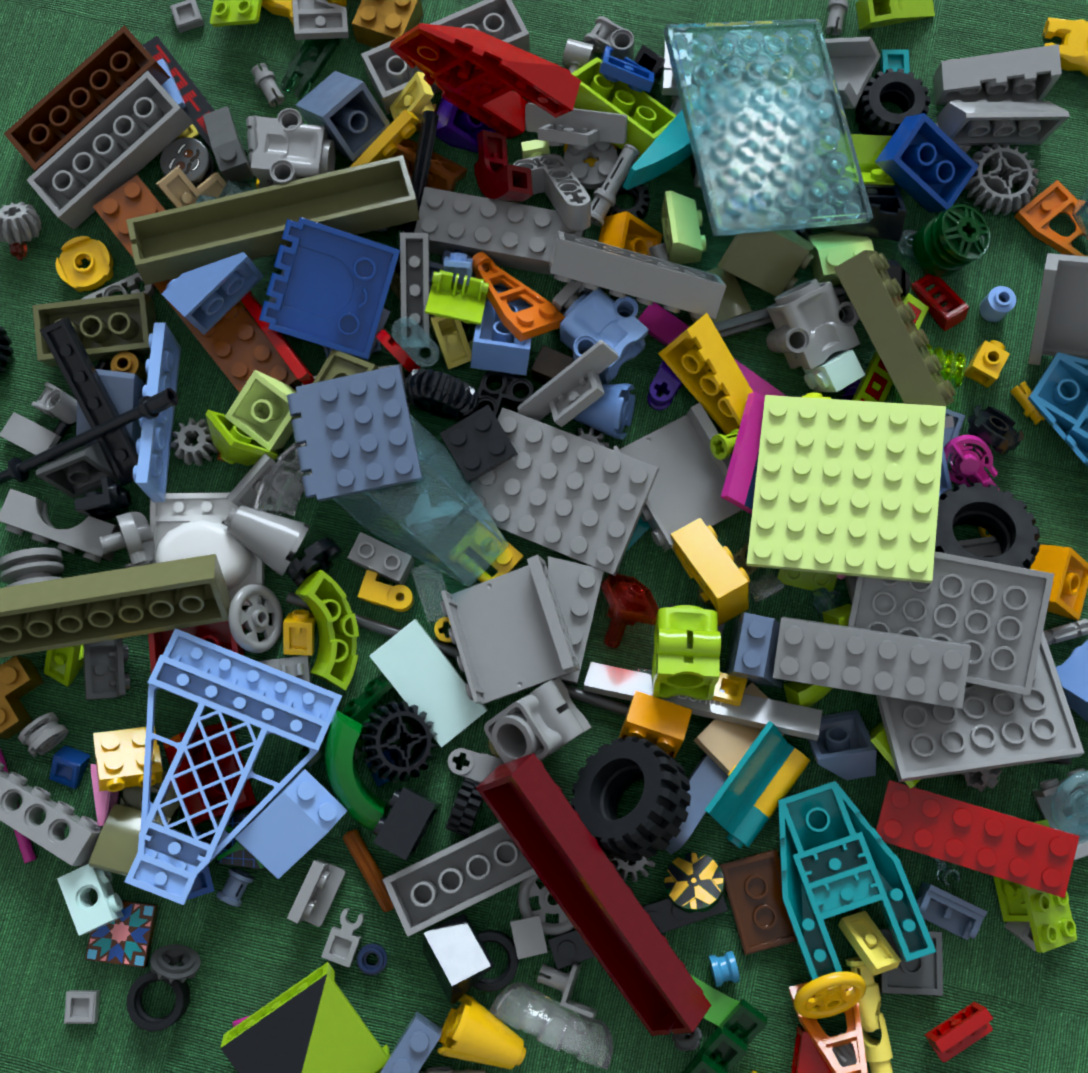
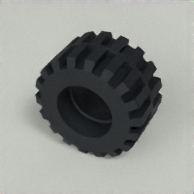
(894, 88)

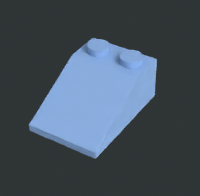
(291, 823)

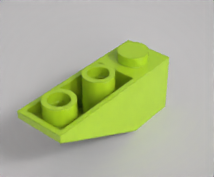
(888, 12)

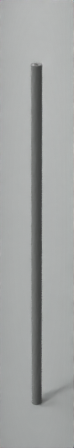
(452, 652)

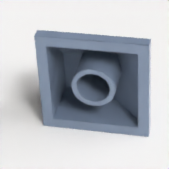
(845, 746)

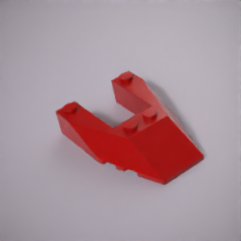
(481, 72)

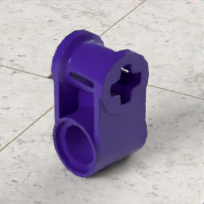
(666, 382)

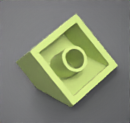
(681, 228)
(834, 249)
(263, 411)

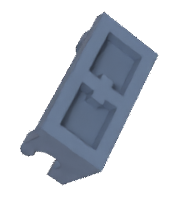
(949, 911)

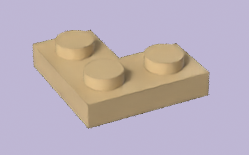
(183, 192)

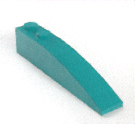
(662, 155)

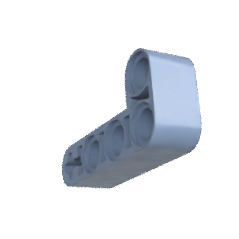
(704, 785)

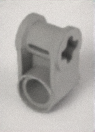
(612, 35)
(57, 404)
(480, 764)

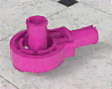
(968, 462)

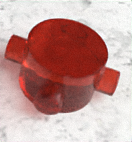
(18, 250)

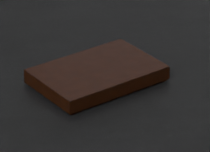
(757, 902)

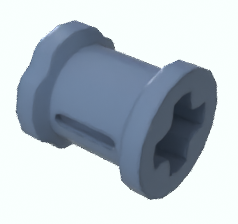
(234, 887)

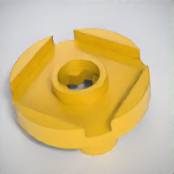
(71, 258)

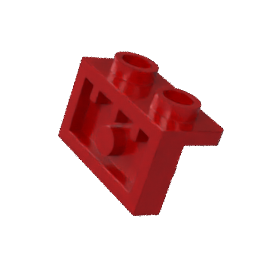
(960, 1031)

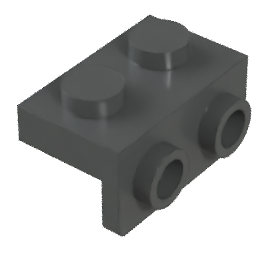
(105, 670)

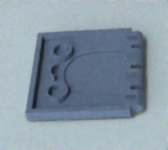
(354, 434)

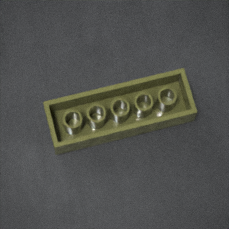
(893, 330)

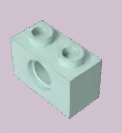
(76, 890)

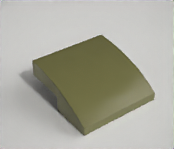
(733, 300)
(119, 840)

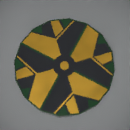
(694, 882)

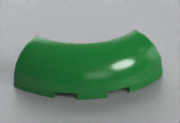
(343, 775)

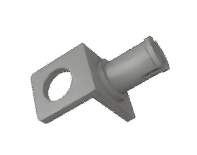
(565, 982)

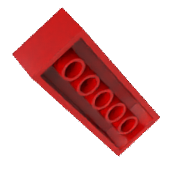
(978, 838)

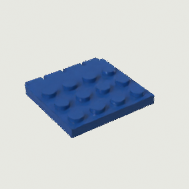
(329, 287)

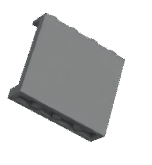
(1062, 309)

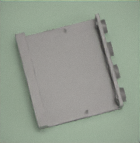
(688, 476)
(509, 633)

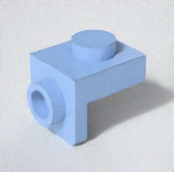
(459, 264)

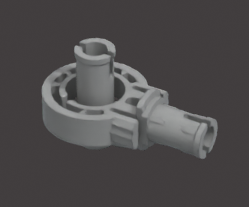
(134, 536)

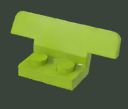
(867, 151)

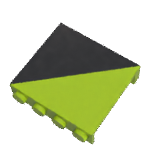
(305, 1032)

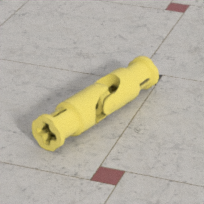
(877, 1051)

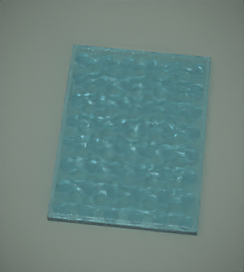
(766, 126)

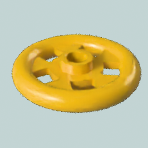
(829, 995)

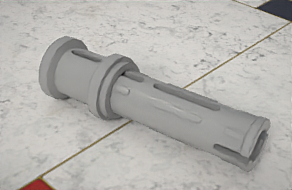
(605, 196)

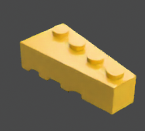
(709, 372)

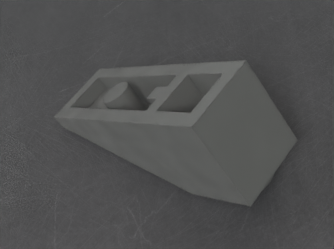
(227, 145)

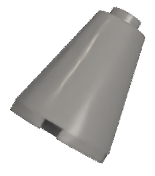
(267, 535)

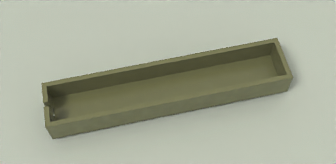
(254, 220)

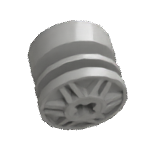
(31, 566)

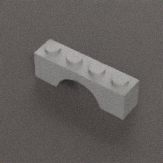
(30, 515)

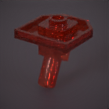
(628, 604)

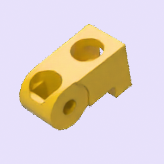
(392, 597)

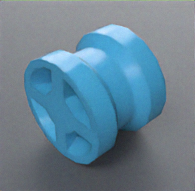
(724, 969)

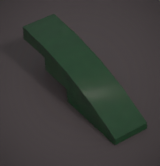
(728, 1041)

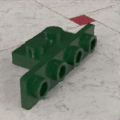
(358, 710)

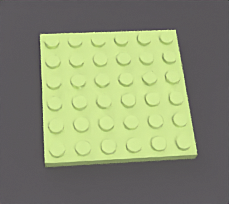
(847, 488)

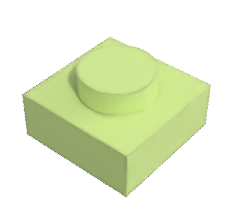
(534, 148)

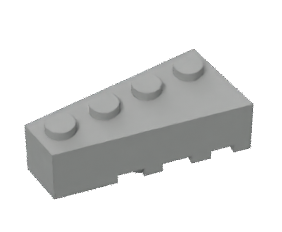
(999, 76)

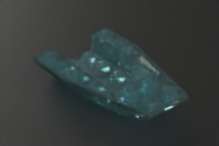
(432, 517)

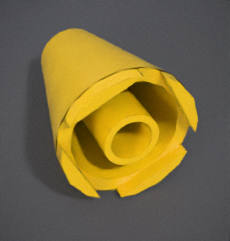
(480, 1037)

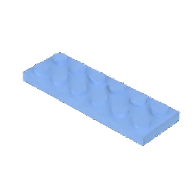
(157, 433)

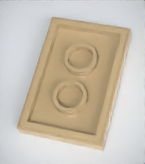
(729, 741)

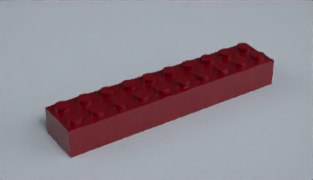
(594, 896)

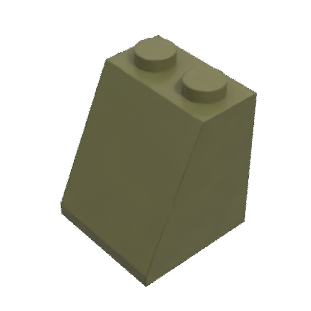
(768, 259)

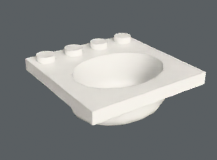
(194, 527)

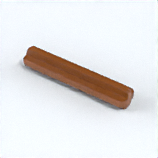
(368, 868)

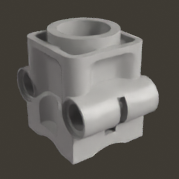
(291, 149)
(811, 324)
(536, 723)

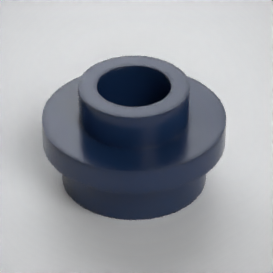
(365, 966)

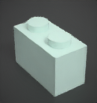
(835, 373)

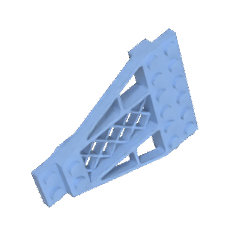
(243, 690)

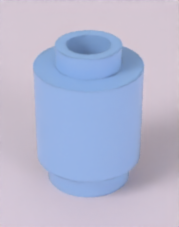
(997, 304)

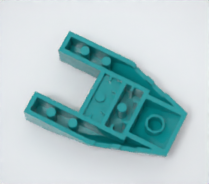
(837, 865)

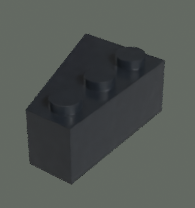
(887, 213)

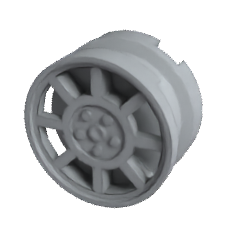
(43, 734)

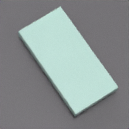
(428, 681)

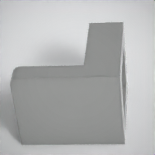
(528, 936)

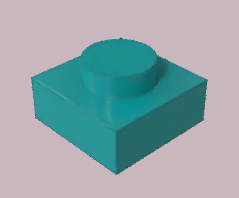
(895, 60)

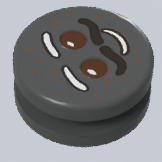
(190, 157)

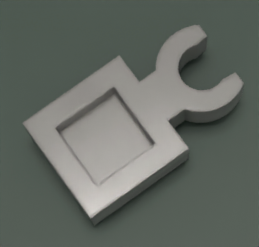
(343, 942)

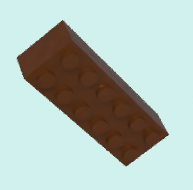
(82, 97)

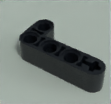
(504, 395)

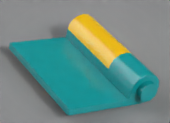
(756, 785)

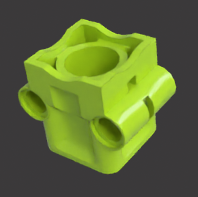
(686, 652)

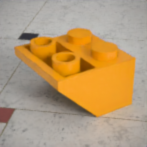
(656, 721)

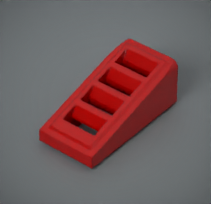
(946, 316)

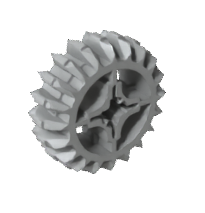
(1007, 169)

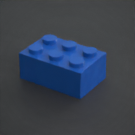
(926, 163)

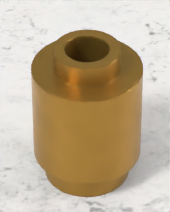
(128, 363)

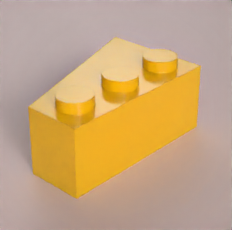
(712, 569)

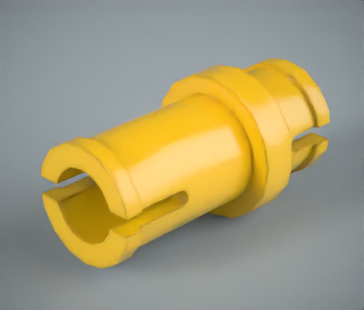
(1021, 394)

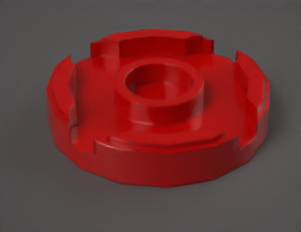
(392, 346)

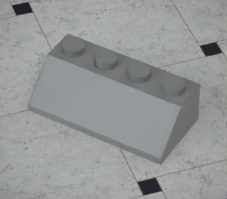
(1000, 122)

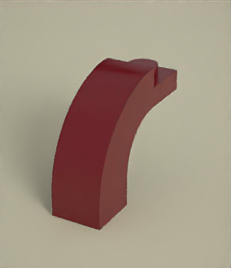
(495, 175)

